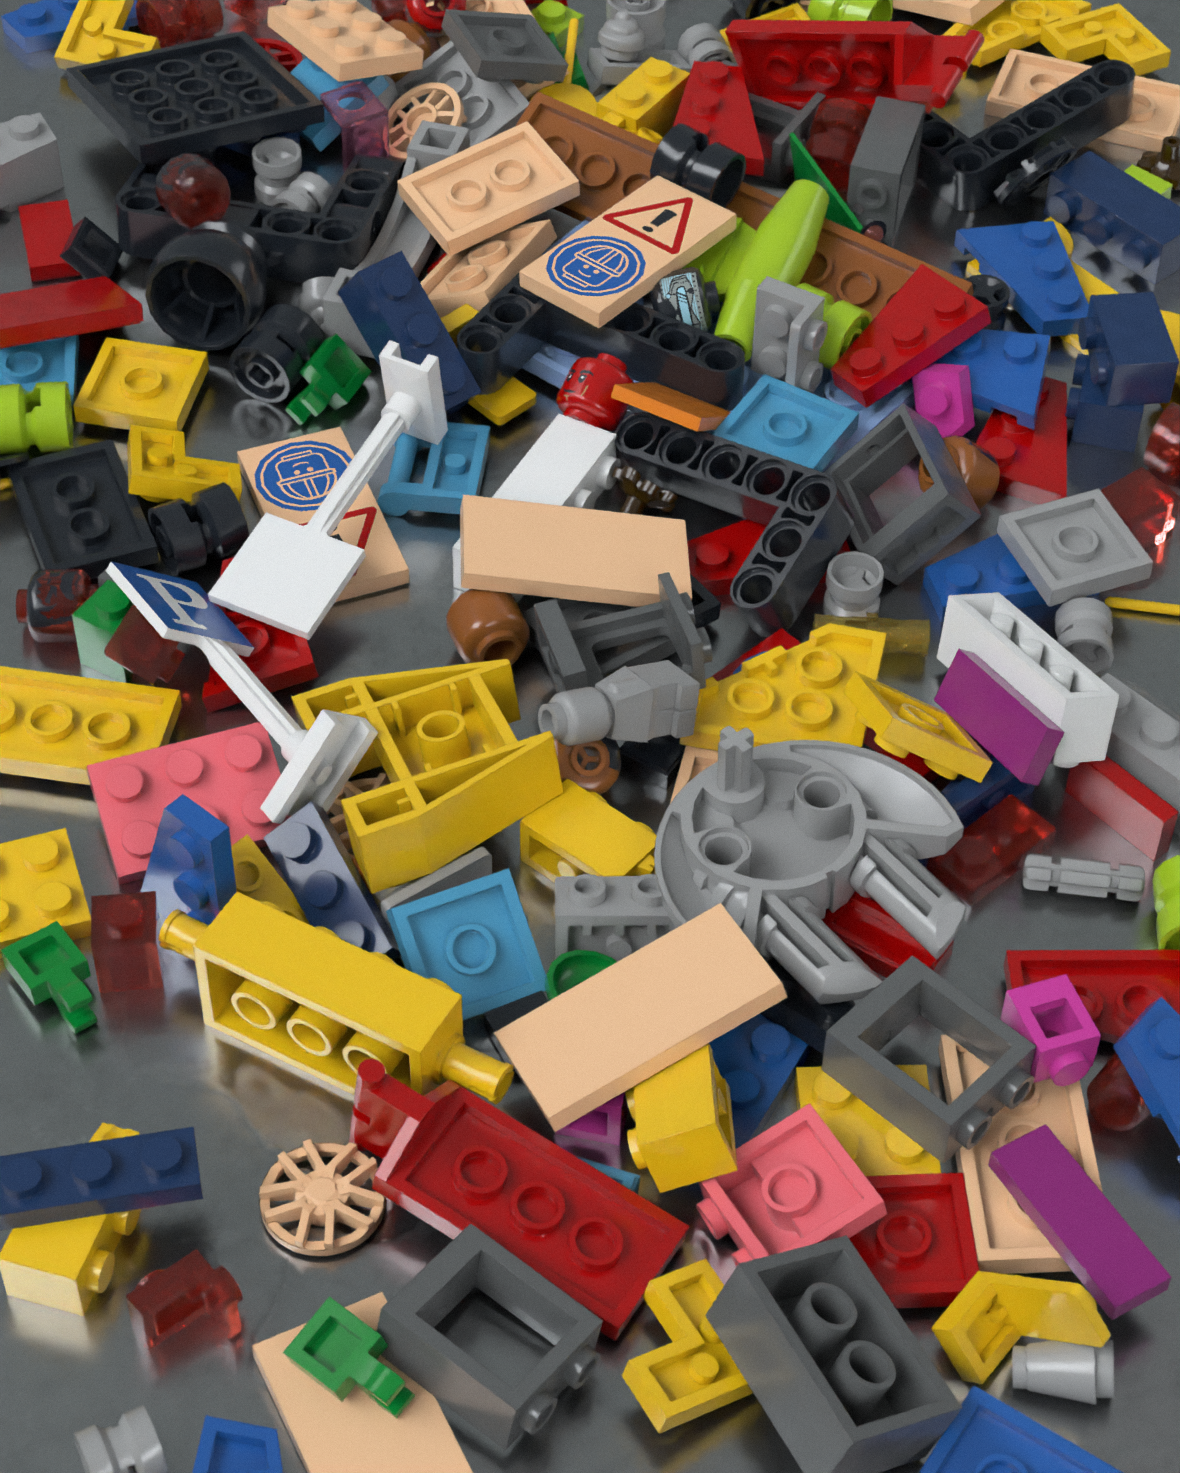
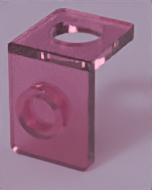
(362, 129)

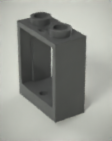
(886, 165)
(929, 520)
(912, 991)
(458, 1378)

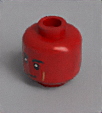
(589, 388)

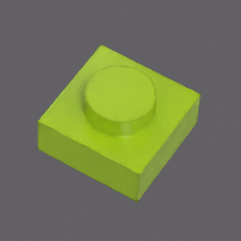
(556, 17)

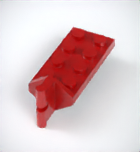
(850, 60)
(471, 1163)

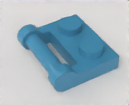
(451, 470)

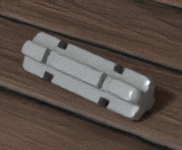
(1083, 877)

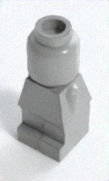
(625, 706)

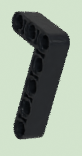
(970, 169)
(648, 342)
(798, 505)

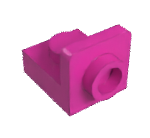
(945, 398)

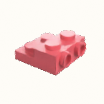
(789, 1191)

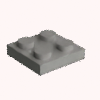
(1074, 547)

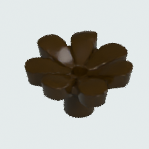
(1164, 163)
(642, 494)

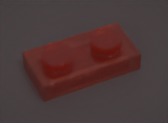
(992, 850)

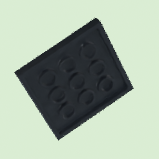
(195, 97)

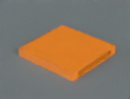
(671, 405)

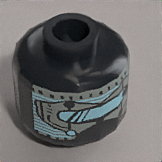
(685, 297)

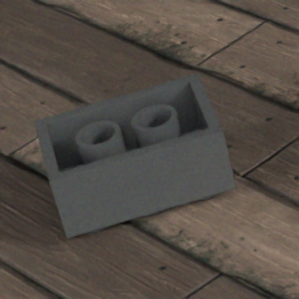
(832, 1360)

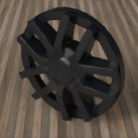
(1035, 173)

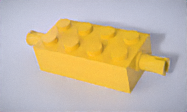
(327, 1001)

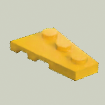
(1016, 25)

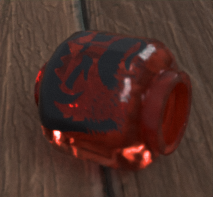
(192, 190)
(50, 603)

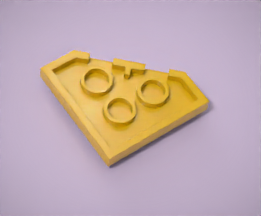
(792, 691)

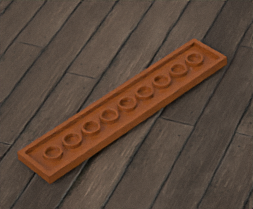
(617, 163)

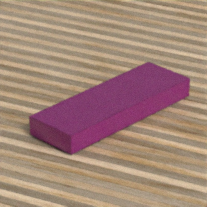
(999, 717)
(1079, 1222)

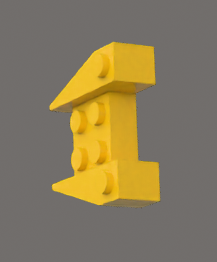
(448, 762)

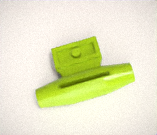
(777, 250)

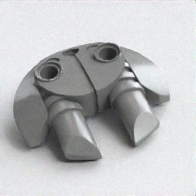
(798, 832)

